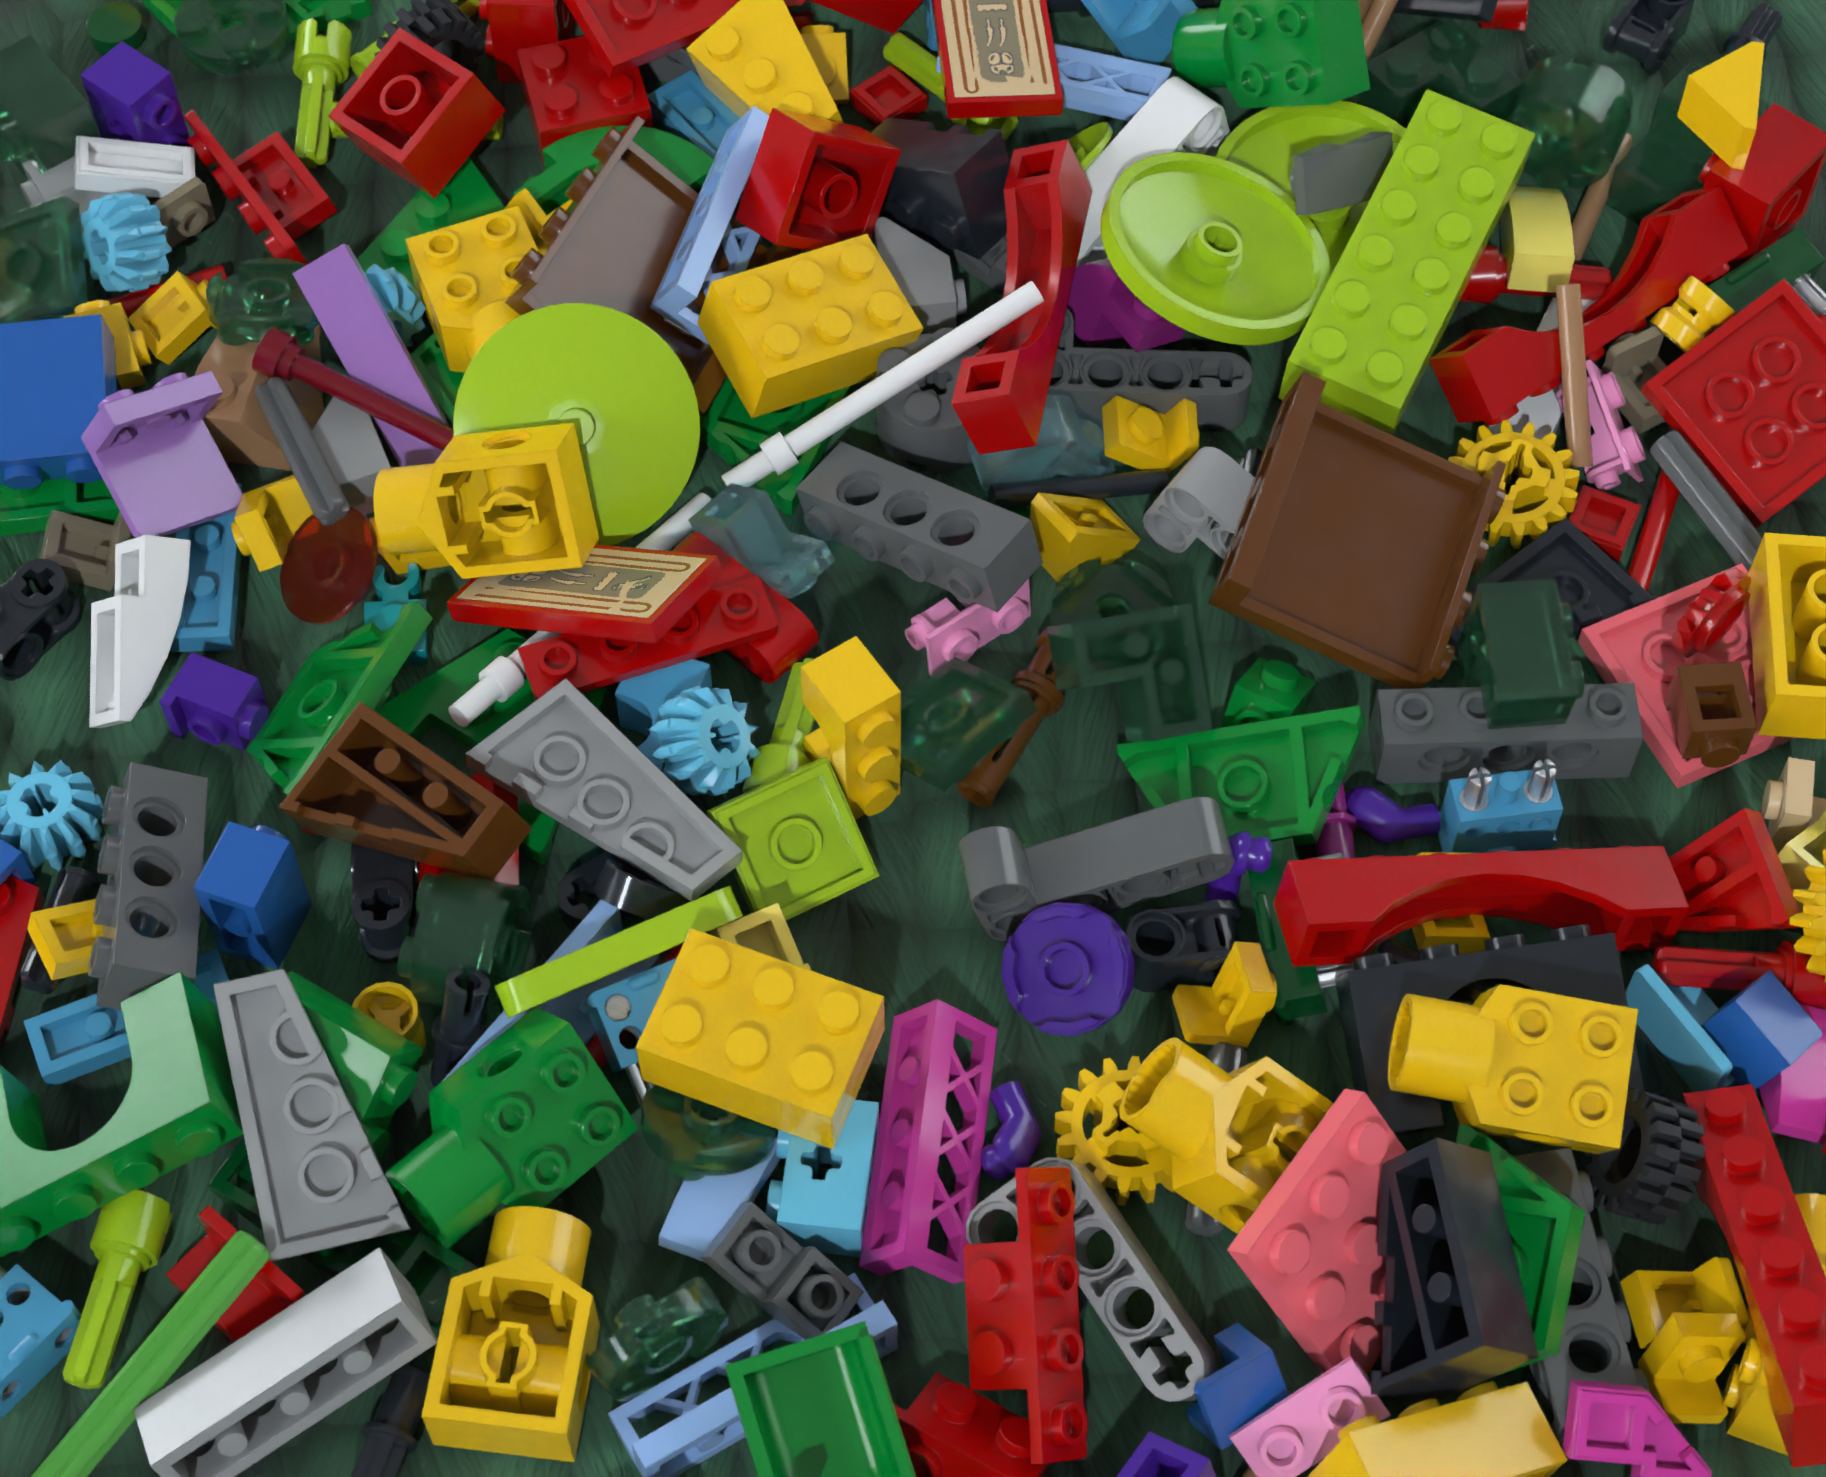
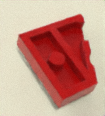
(1734, 879)

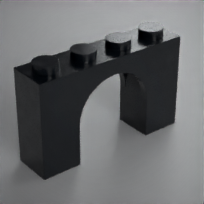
(1372, 992)

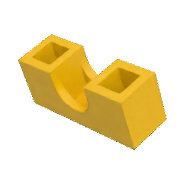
(857, 723)

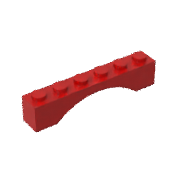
(1503, 365)
(1007, 381)
(1351, 905)
(1774, 1258)

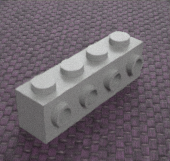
(286, 1373)

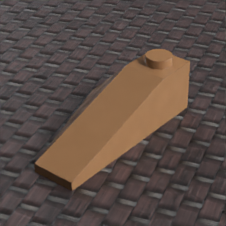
(236, 416)

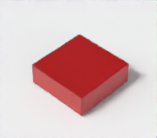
(887, 96)
(1605, 520)

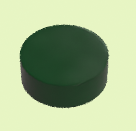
(113, 24)

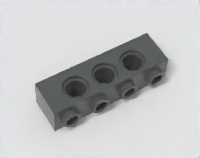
(919, 526)
(1445, 735)
(149, 892)
(1598, 1324)

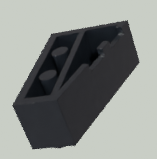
(948, 184)
(1450, 1278)

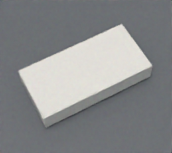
(131, 166)

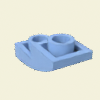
(707, 1206)

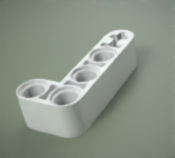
(1170, 121)

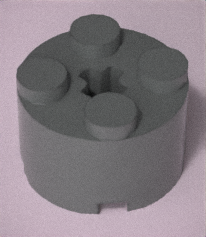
(920, 420)

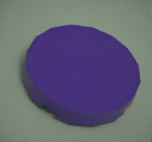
(1068, 969)

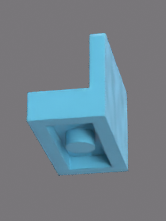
(1672, 1023)

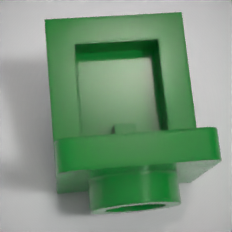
(1267, 693)

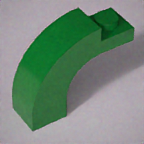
(574, 152)

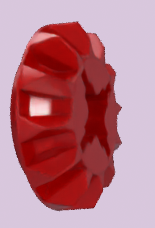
(1712, 613)

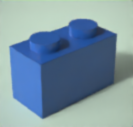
(253, 894)

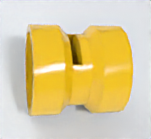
(1692, 315)
(395, 1008)

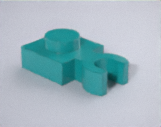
(388, 608)

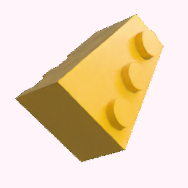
(761, 62)
(1476, 1436)

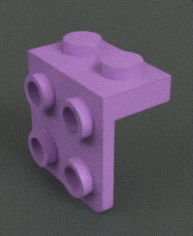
(162, 455)

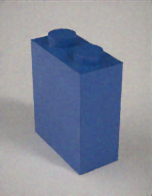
(49, 395)

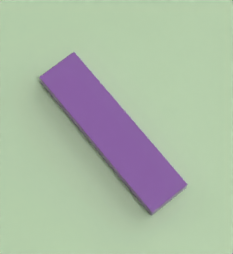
(369, 345)

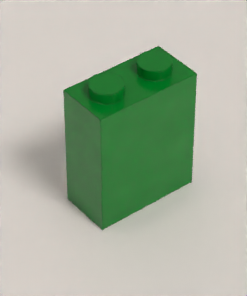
(367, 1057)

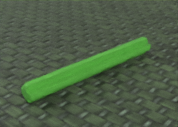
(157, 1358)

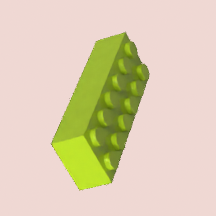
(1409, 260)

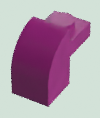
(1109, 311)

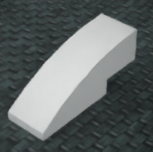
(135, 626)

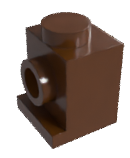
(1711, 712)

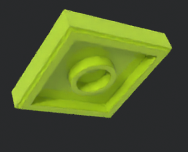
(795, 841)

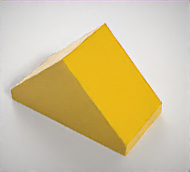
(1724, 102)
(1077, 531)

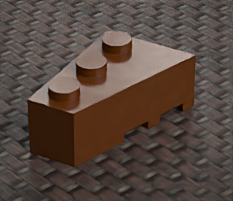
(403, 800)

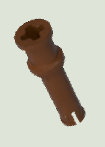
(988, 776)

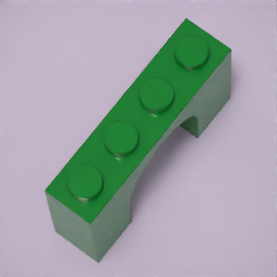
(173, 1112)

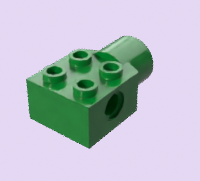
(1274, 51)
(511, 1129)

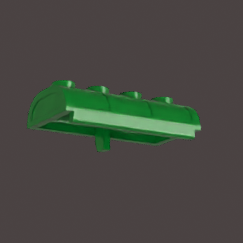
(820, 1409)

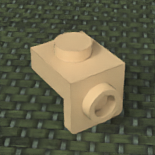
(1791, 802)

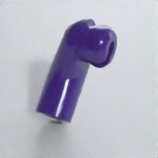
(1387, 820)
(1249, 854)
(1018, 1135)

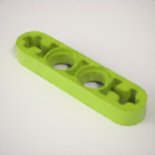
(617, 952)

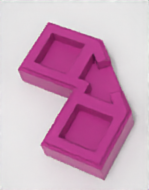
(1629, 1428)

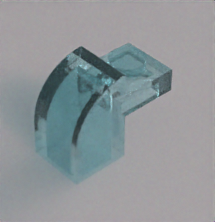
(1062, 447)
(753, 533)

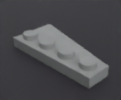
(599, 784)
(302, 1138)

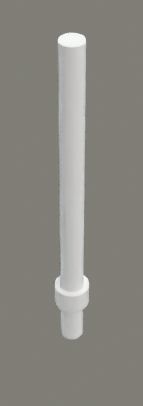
(781, 451)
(506, 675)

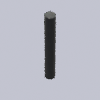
(1089, 486)

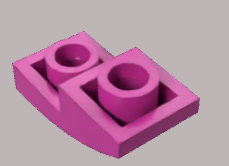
(1798, 1094)

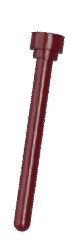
(283, 357)

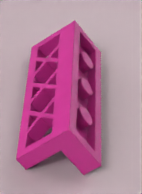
(917, 1131)

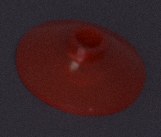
(328, 567)

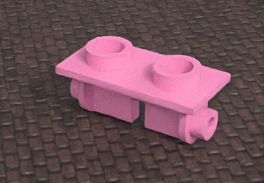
(1613, 446)
(960, 633)
(1307, 1422)

